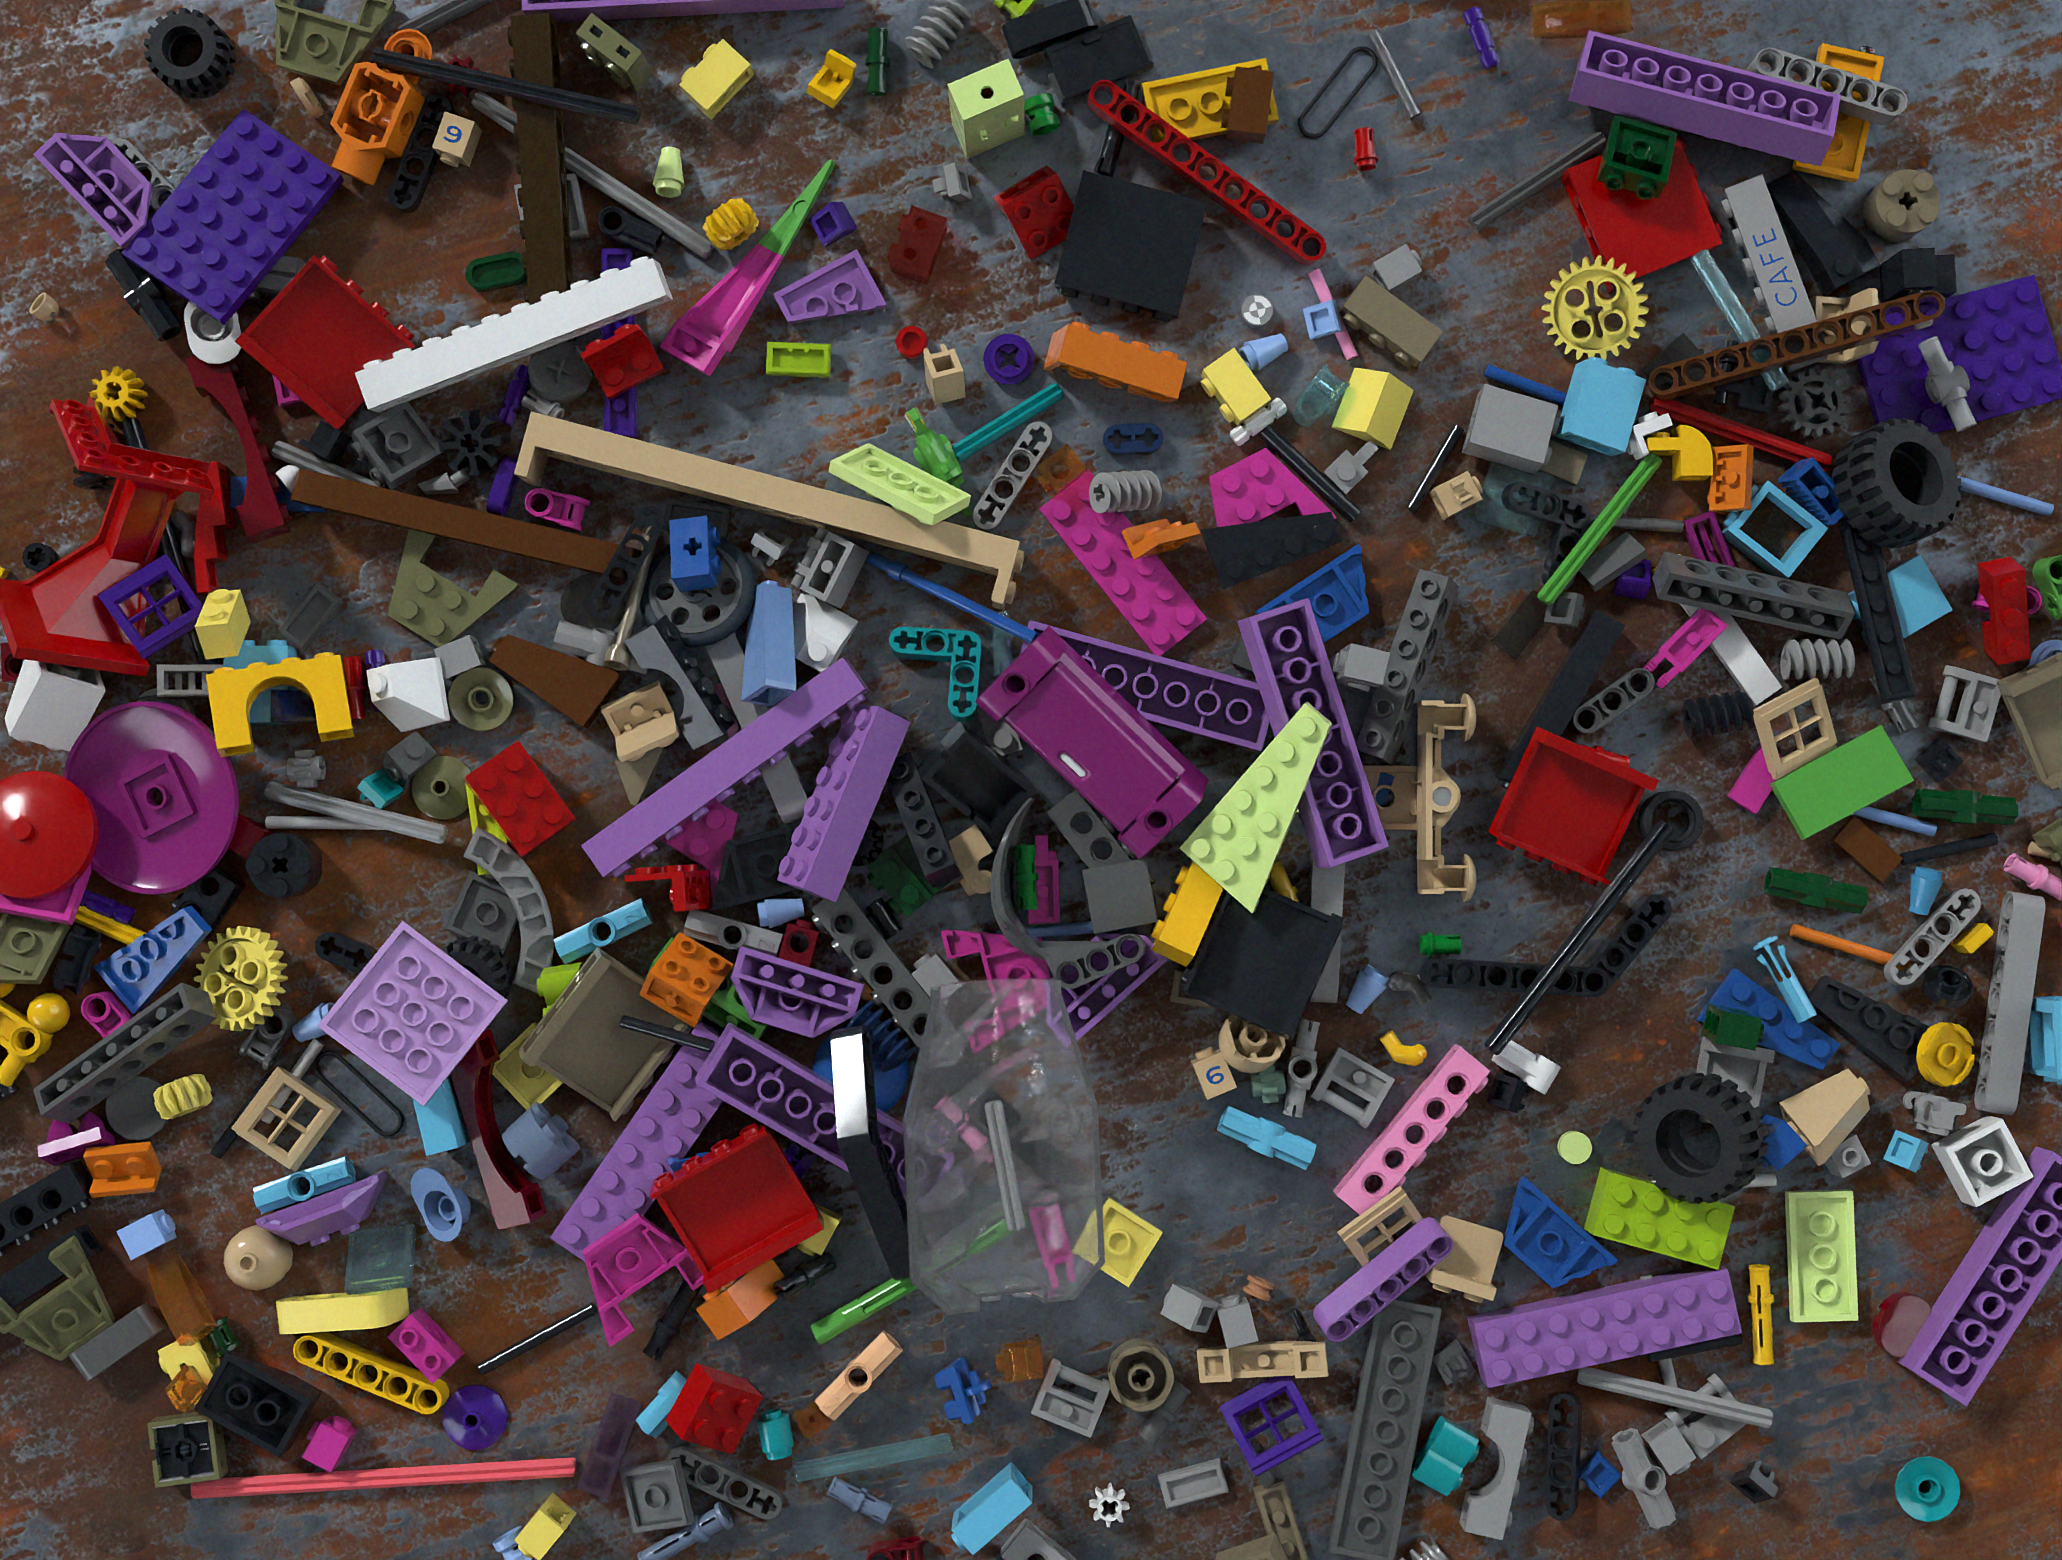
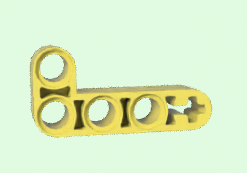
(341, 1311)

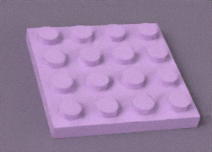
(412, 1013)

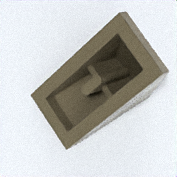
(639, 774)

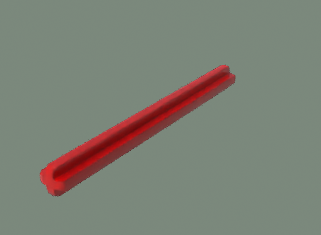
(1738, 432)

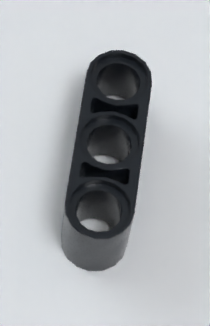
(1047, 27)

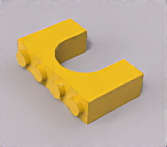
(234, 692)

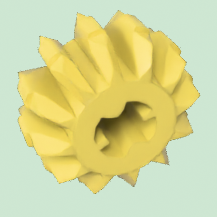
(182, 1096)

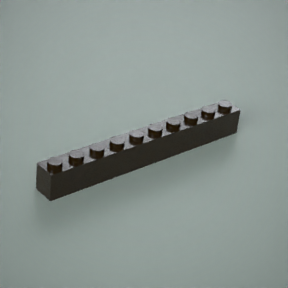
(541, 160)

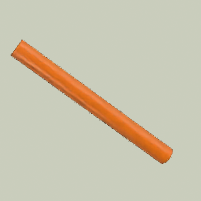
(1843, 945)

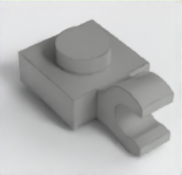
(1348, 469)

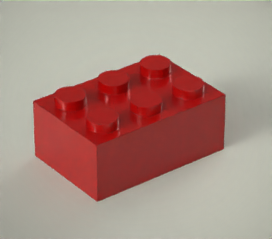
(519, 799)

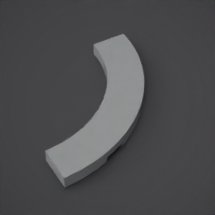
(527, 900)

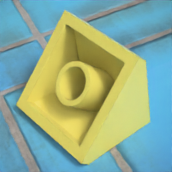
(1373, 407)

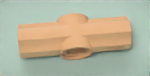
(844, 1389)

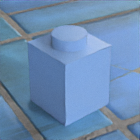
(147, 1234)

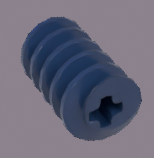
(883, 1040)

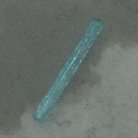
(1734, 313)
(873, 1457)

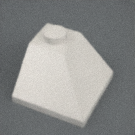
(819, 632)
(410, 693)

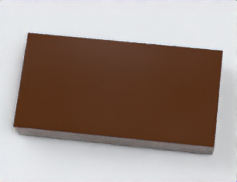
(1866, 849)

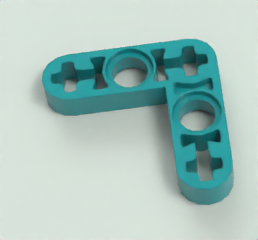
(950, 653)

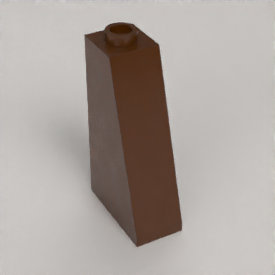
(558, 678)

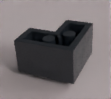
(1917, 271)

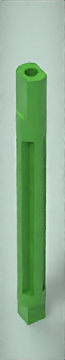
(861, 1309)

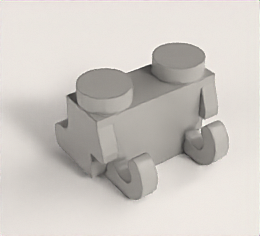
(1933, 1112)

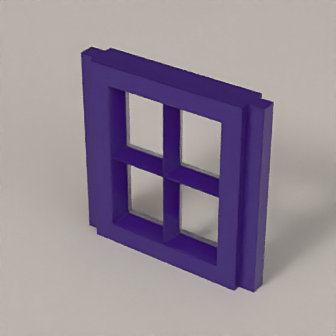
(137, 583)
(1285, 1448)

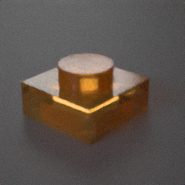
(186, 1388)

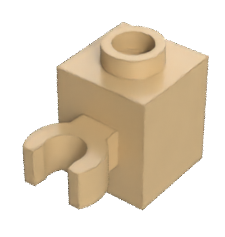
(944, 375)
(1456, 495)

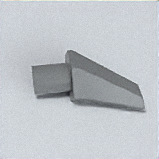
(444, 483)

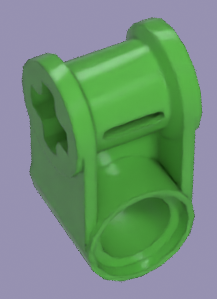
(2050, 587)

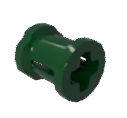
(222, 1338)

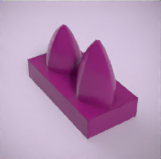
(66, 1147)

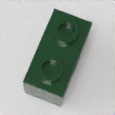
(1732, 1027)

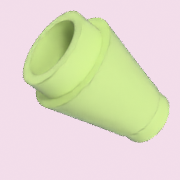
(669, 173)

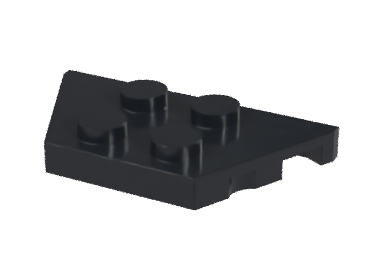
(752, 868)

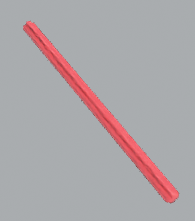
(385, 1478)

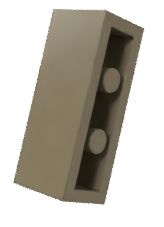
(1390, 323)

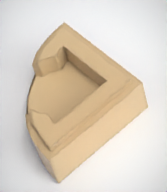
(307, 97)

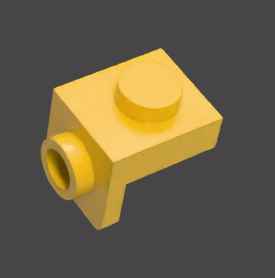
(832, 79)

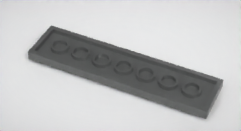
(1384, 1430)

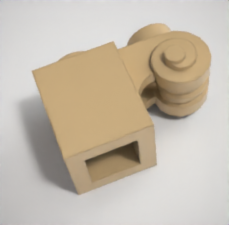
(968, 850)

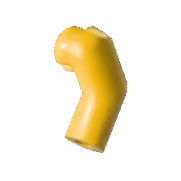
(1401, 1053)

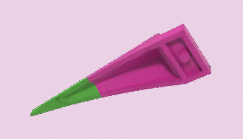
(720, 316)

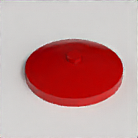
(44, 834)

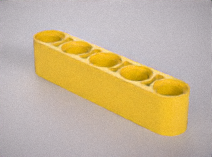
(355, 1371)

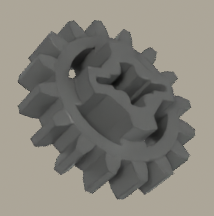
(1824, 409)

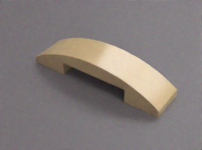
(1263, 1359)

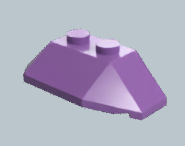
(100, 181)
(792, 994)
(1094, 1000)
(326, 1213)

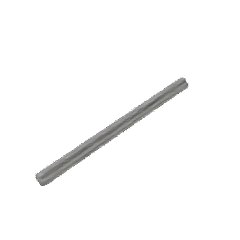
(606, 183)

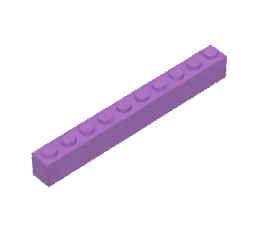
(628, 9)
(725, 768)

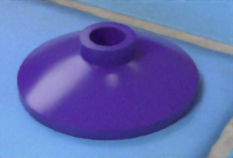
(487, 1408)

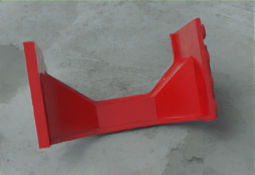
(58, 610)

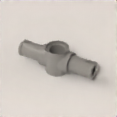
(1947, 384)
(1300, 1084)

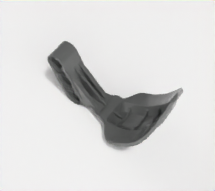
(1056, 953)

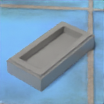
(1193, 1483)

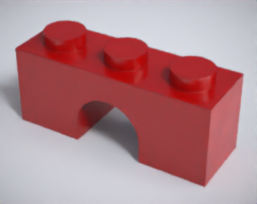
(2007, 632)

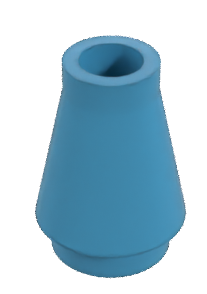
(1924, 889)

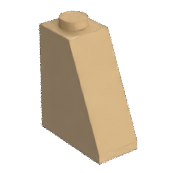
(1827, 1113)

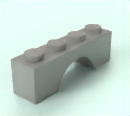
(1359, 668)
(1488, 1507)

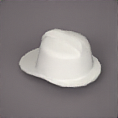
(209, 338)

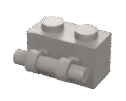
(829, 567)

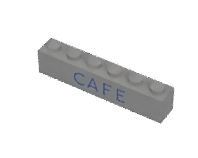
(1769, 261)

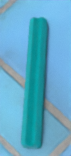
(1007, 421)

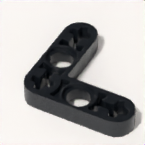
(1563, 523)

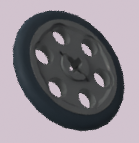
(733, 607)

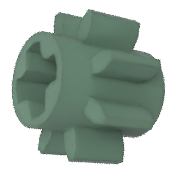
(1268, 1084)

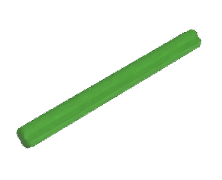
(1599, 529)

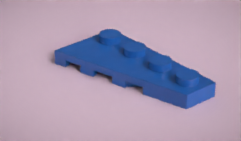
(153, 958)
(1781, 1031)

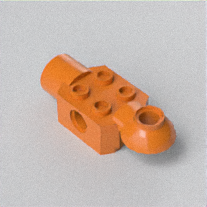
(378, 111)

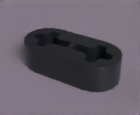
(343, 958)

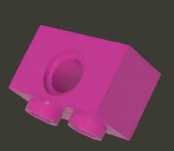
(426, 1344)

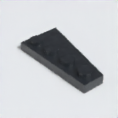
(1261, 546)
(1871, 1025)

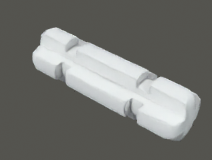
(1258, 421)

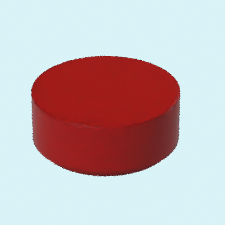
(911, 342)

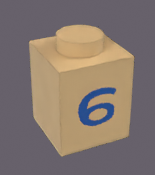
(456, 140)
(1212, 1072)

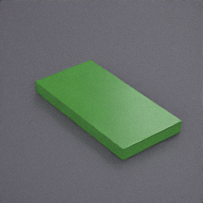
(1841, 782)

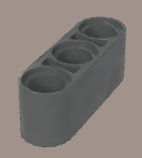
(1625, 697)
(117, 1341)

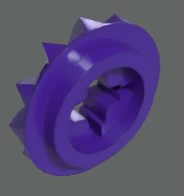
(1008, 344)

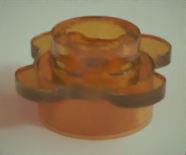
(809, 1428)

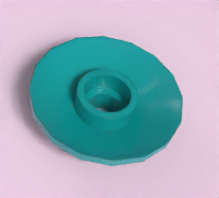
(1939, 1496)

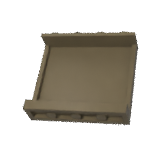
(2036, 710)
(584, 1040)

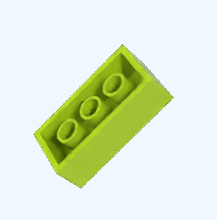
(1650, 1219)

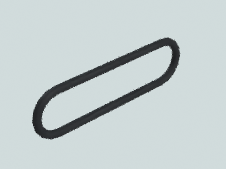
(1347, 101)
(367, 1083)

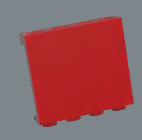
(1640, 231)
(321, 336)
(1569, 806)
(737, 1205)

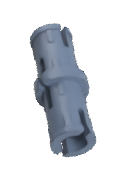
(859, 1500)

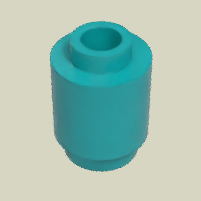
(775, 1434)

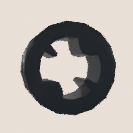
(29, 552)

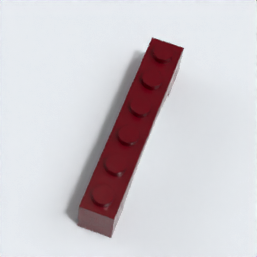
(261, 509)
(510, 1193)

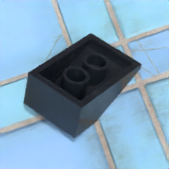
(258, 1402)

